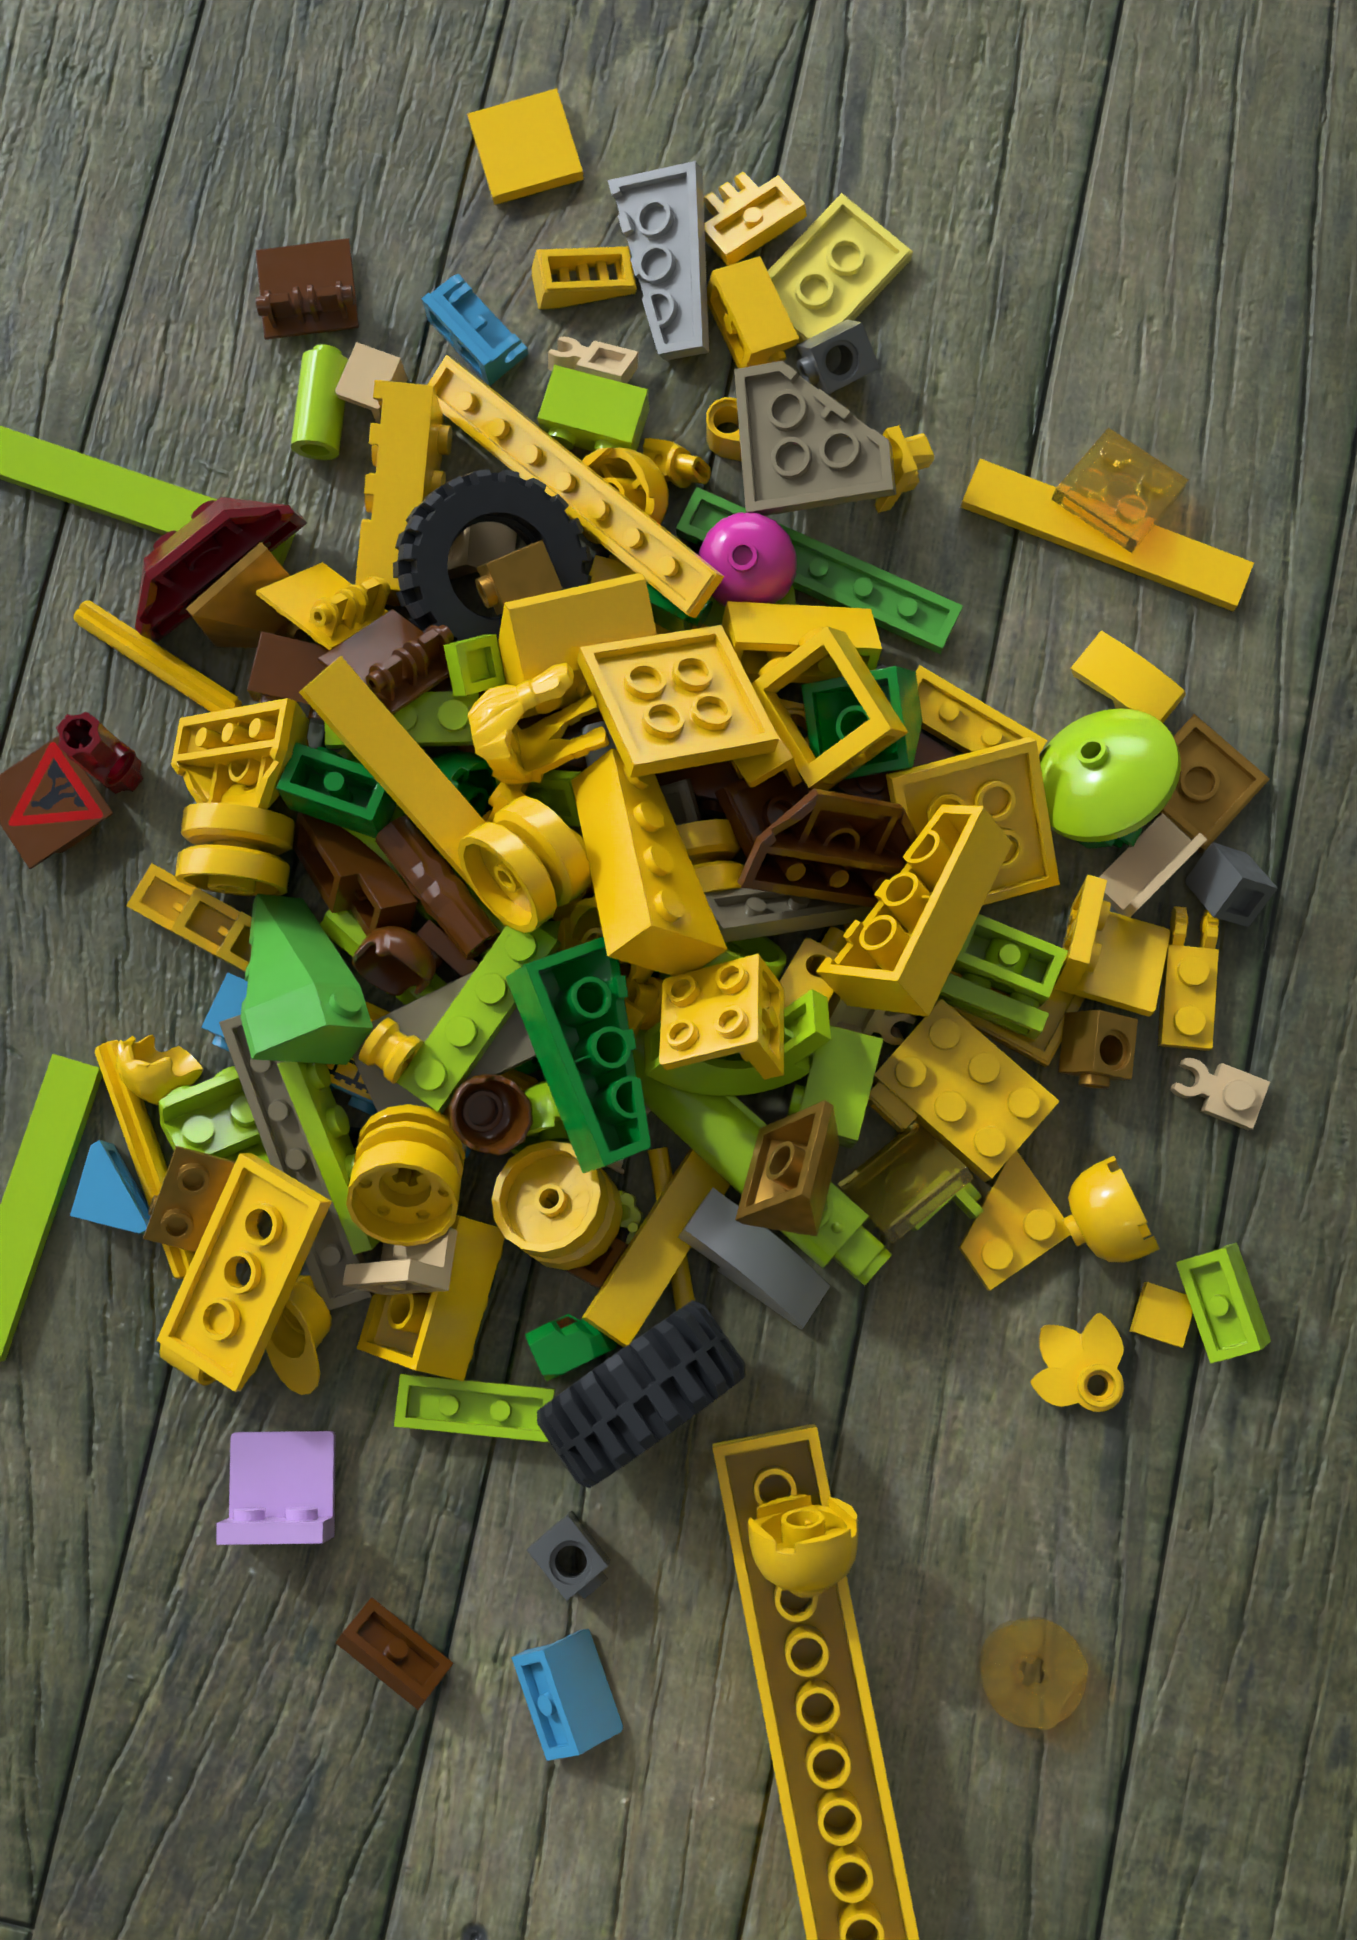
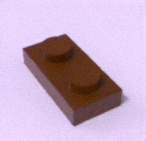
(445, 950)
(394, 1653)

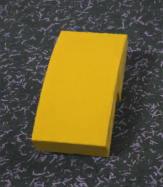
(1127, 678)

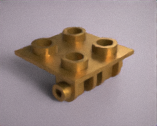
(188, 1199)

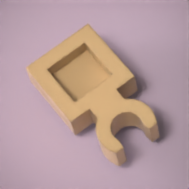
(598, 359)
(867, 1020)
(1228, 1094)

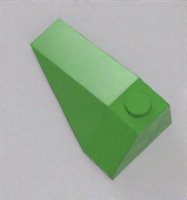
(299, 989)

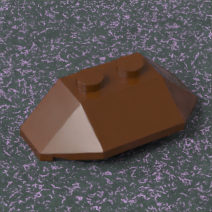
(831, 849)

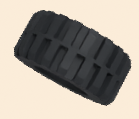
(469, 501)
(641, 1394)

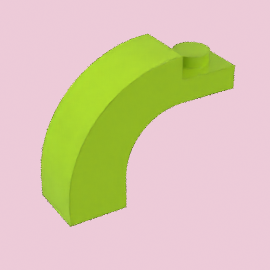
(804, 1032)

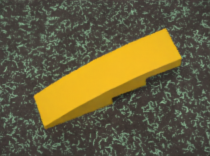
(194, 916)

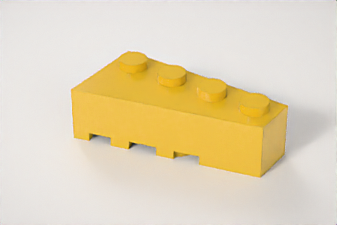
(408, 465)
(642, 872)
(922, 915)

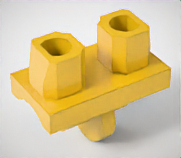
(908, 457)

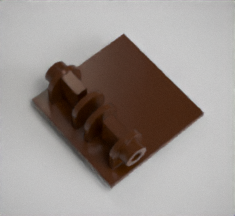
(306, 289)
(395, 658)

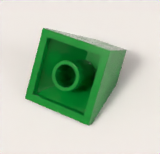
(835, 712)

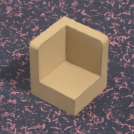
(360, 373)

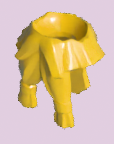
(528, 753)

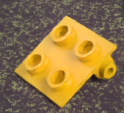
(327, 603)

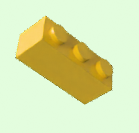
(773, 631)

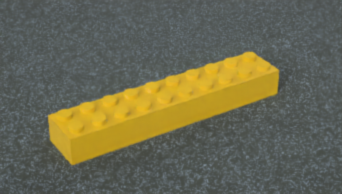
(816, 1710)

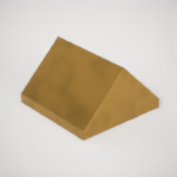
(791, 1172)

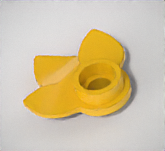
(1076, 1358)

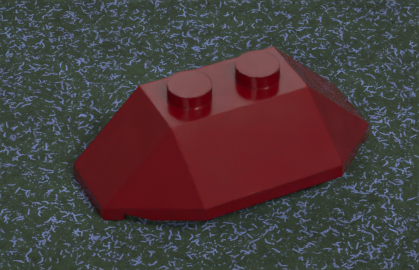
(201, 553)

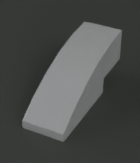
(755, 1259)

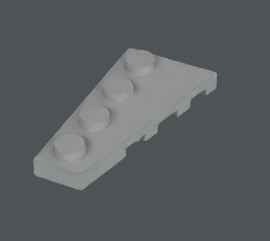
(666, 238)

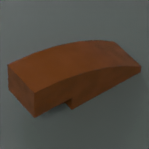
(352, 875)

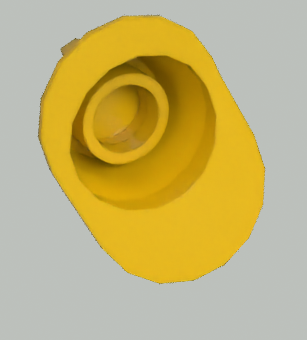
(297, 1336)

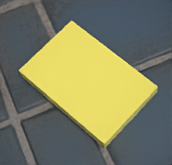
(836, 268)

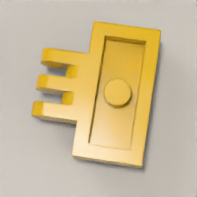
(750, 216)

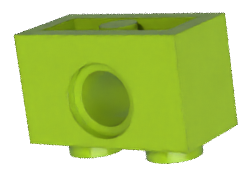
(1010, 959)

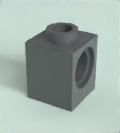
(856, 356)
(566, 1533)

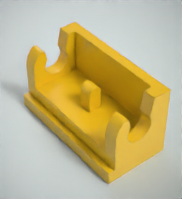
(750, 313)

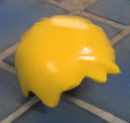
(155, 1073)

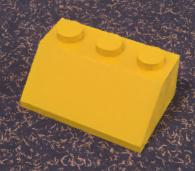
(556, 624)
(438, 1329)

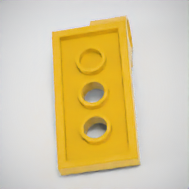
(216, 1322)

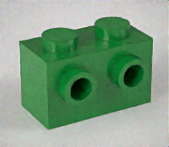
(335, 790)

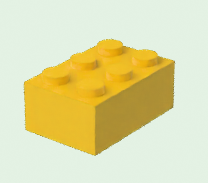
(965, 1091)

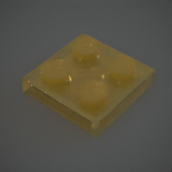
(1119, 490)

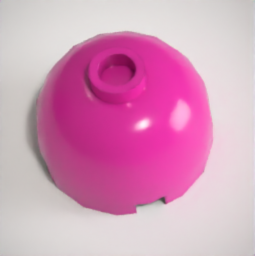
(752, 556)

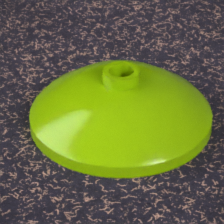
(1120, 786)

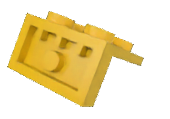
(1110, 954)
(724, 1013)

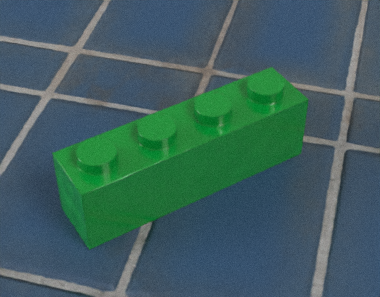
(585, 1049)

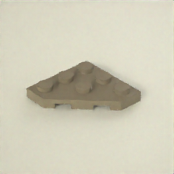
(804, 445)

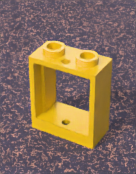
(857, 747)

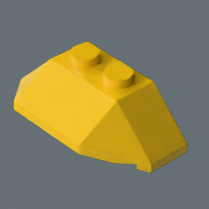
(239, 751)

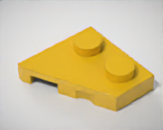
(1014, 1227)

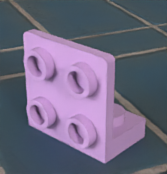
(280, 1488)

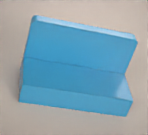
(568, 1695)

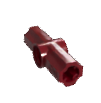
(99, 752)

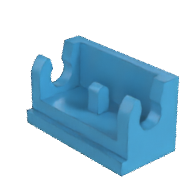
(473, 329)

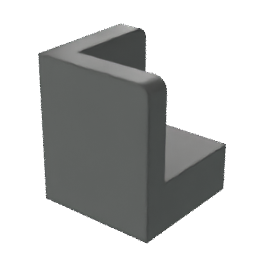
(1230, 884)

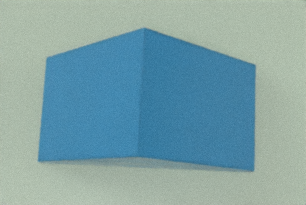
(109, 1192)

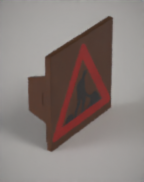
(48, 804)

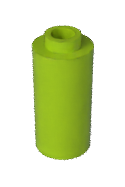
(318, 409)

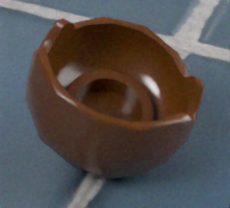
(395, 960)
(490, 1114)

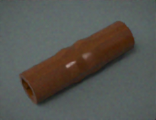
(437, 887)

